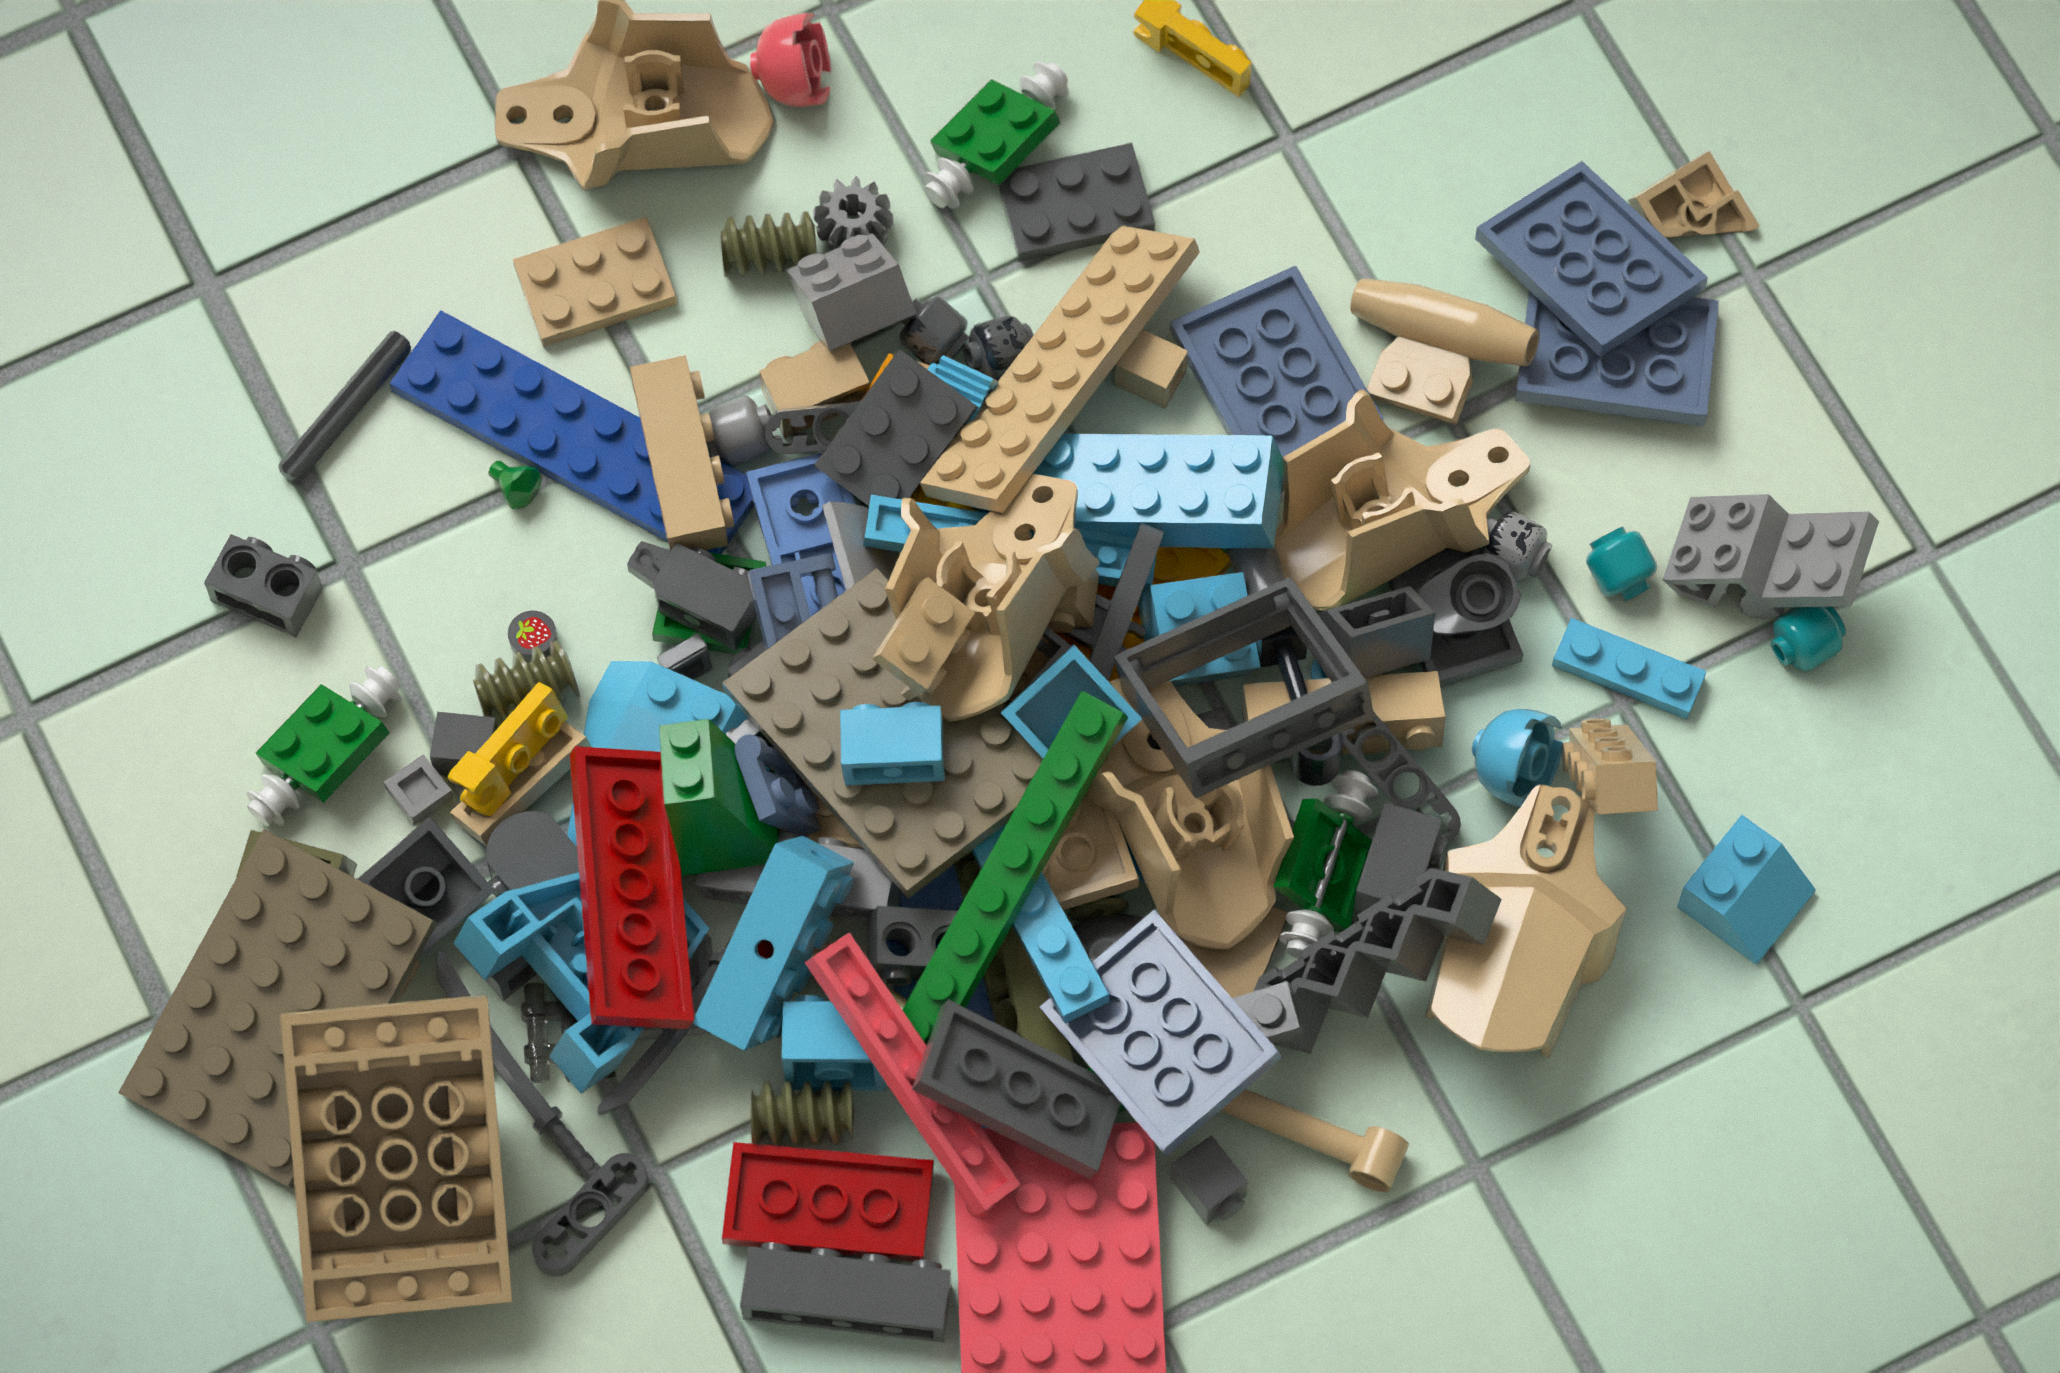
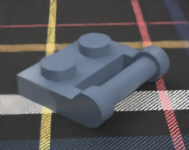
(781, 595)
(778, 797)

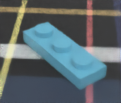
(1629, 668)

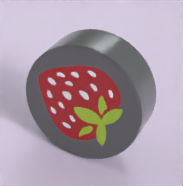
(531, 630)

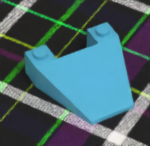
(548, 931)

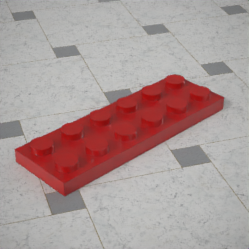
(630, 891)

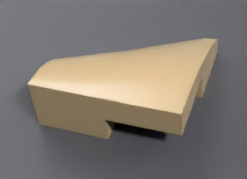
(1694, 202)

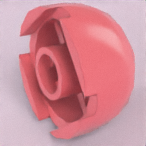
(791, 61)

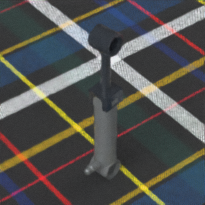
(1261, 570)

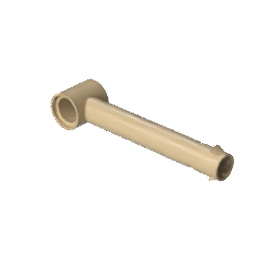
(1372, 1158)

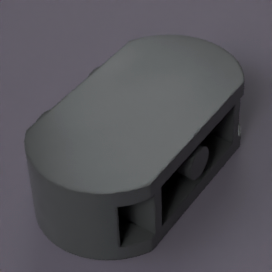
(528, 851)

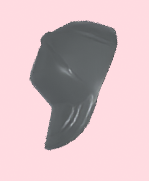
(1472, 595)

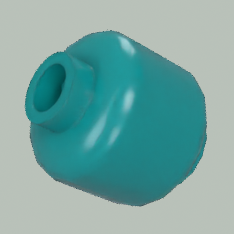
(1621, 563)
(1807, 636)

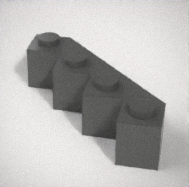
(1390, 937)

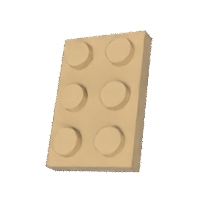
(594, 281)

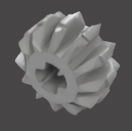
(852, 200)

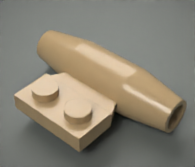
(1436, 339)

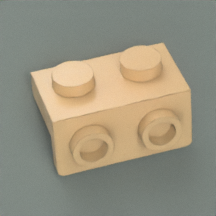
(923, 638)

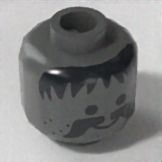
(934, 330)
(996, 345)

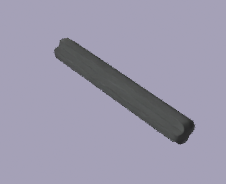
(344, 407)

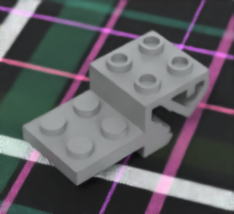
(1769, 553)

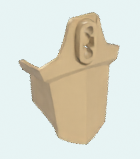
(638, 99)
(1379, 503)
(1002, 578)
(1202, 857)
(1548, 935)

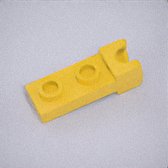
(1192, 42)
(508, 751)

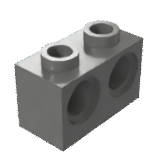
(257, 593)
(912, 927)

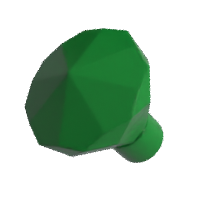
(517, 484)

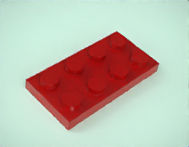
(828, 1201)

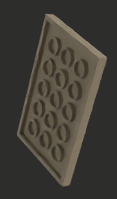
(828, 667)
(280, 944)

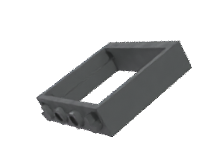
(1269, 735)

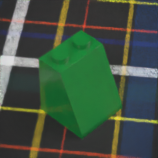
(709, 801)

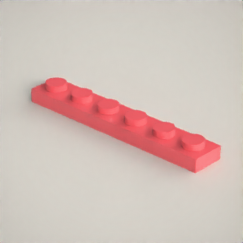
(897, 1055)

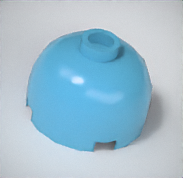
(1517, 754)

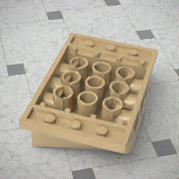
(396, 1158)

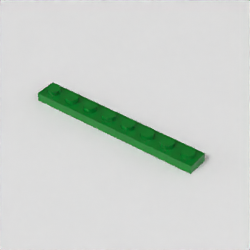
(1016, 861)

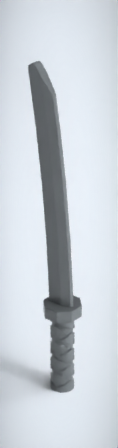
(658, 1051)
(546, 1118)

